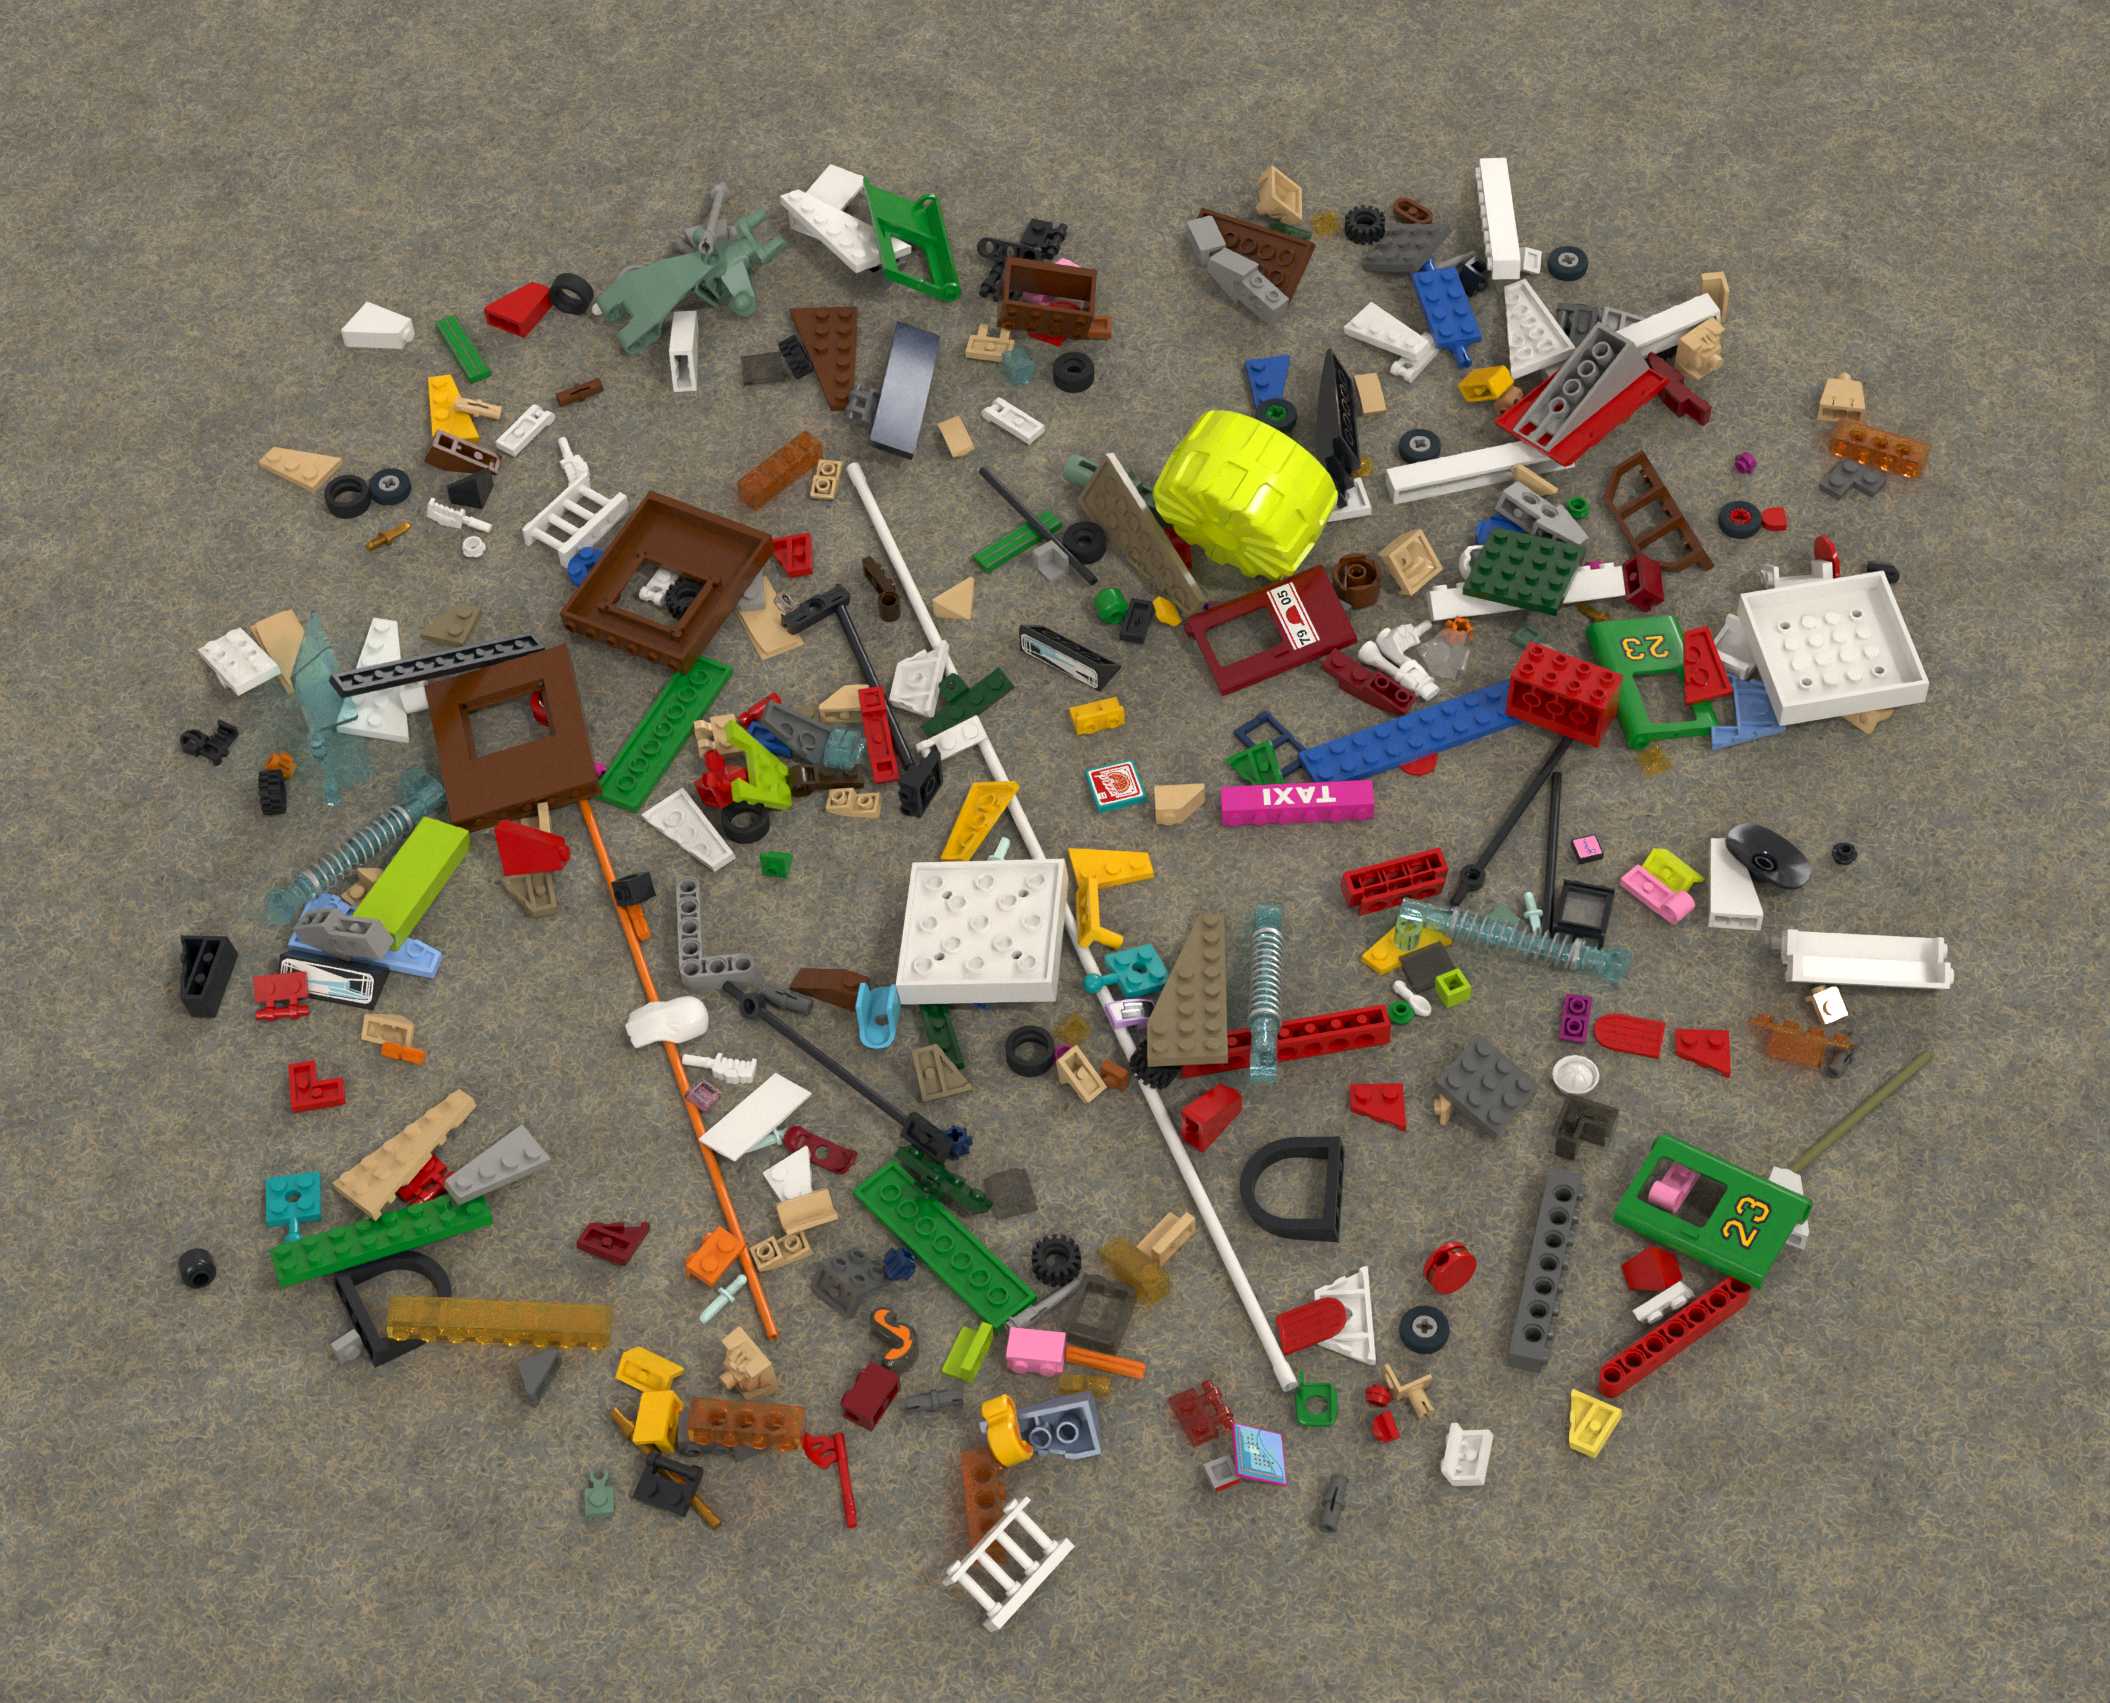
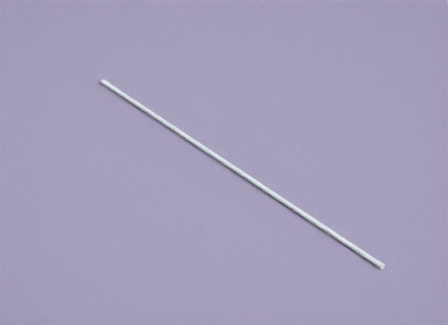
(1280, 1365)

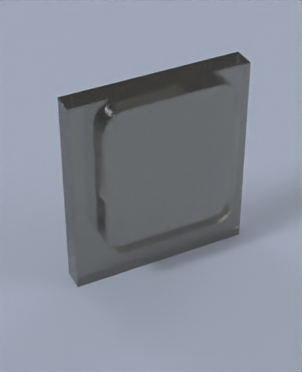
(762, 368)
(1425, 965)
(1010, 1193)
(1706, 1195)

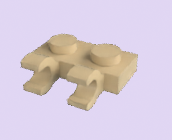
(989, 348)
(716, 730)

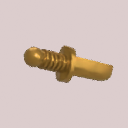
(385, 538)
(1592, 613)

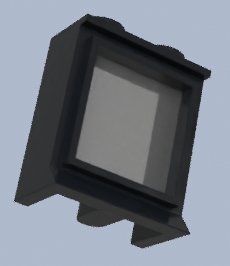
(1584, 911)

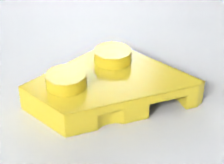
(1591, 1423)

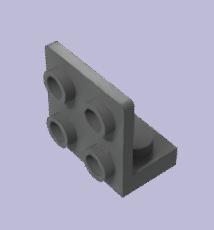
(846, 1279)

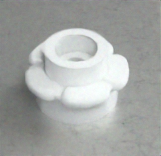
(473, 547)

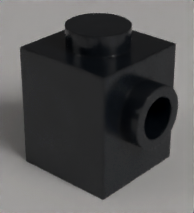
(1474, 276)

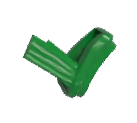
(1307, 1390)

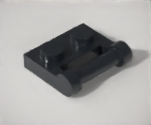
(664, 1492)

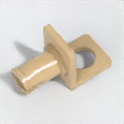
(1413, 1391)

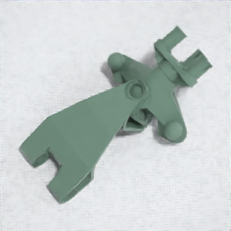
(656, 288)

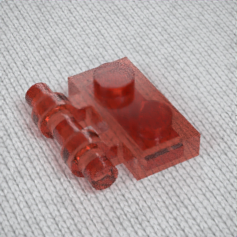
(1193, 1416)

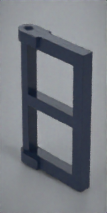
(1286, 736)

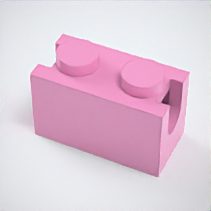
(1036, 1351)

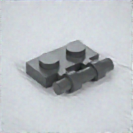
(853, 411)

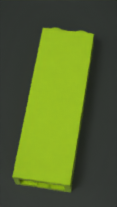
(415, 877)

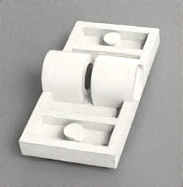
(238, 661)

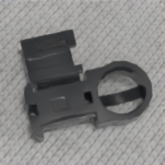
(215, 747)

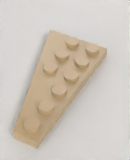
(400, 1159)

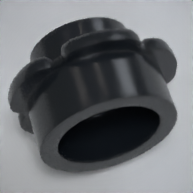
(1841, 857)

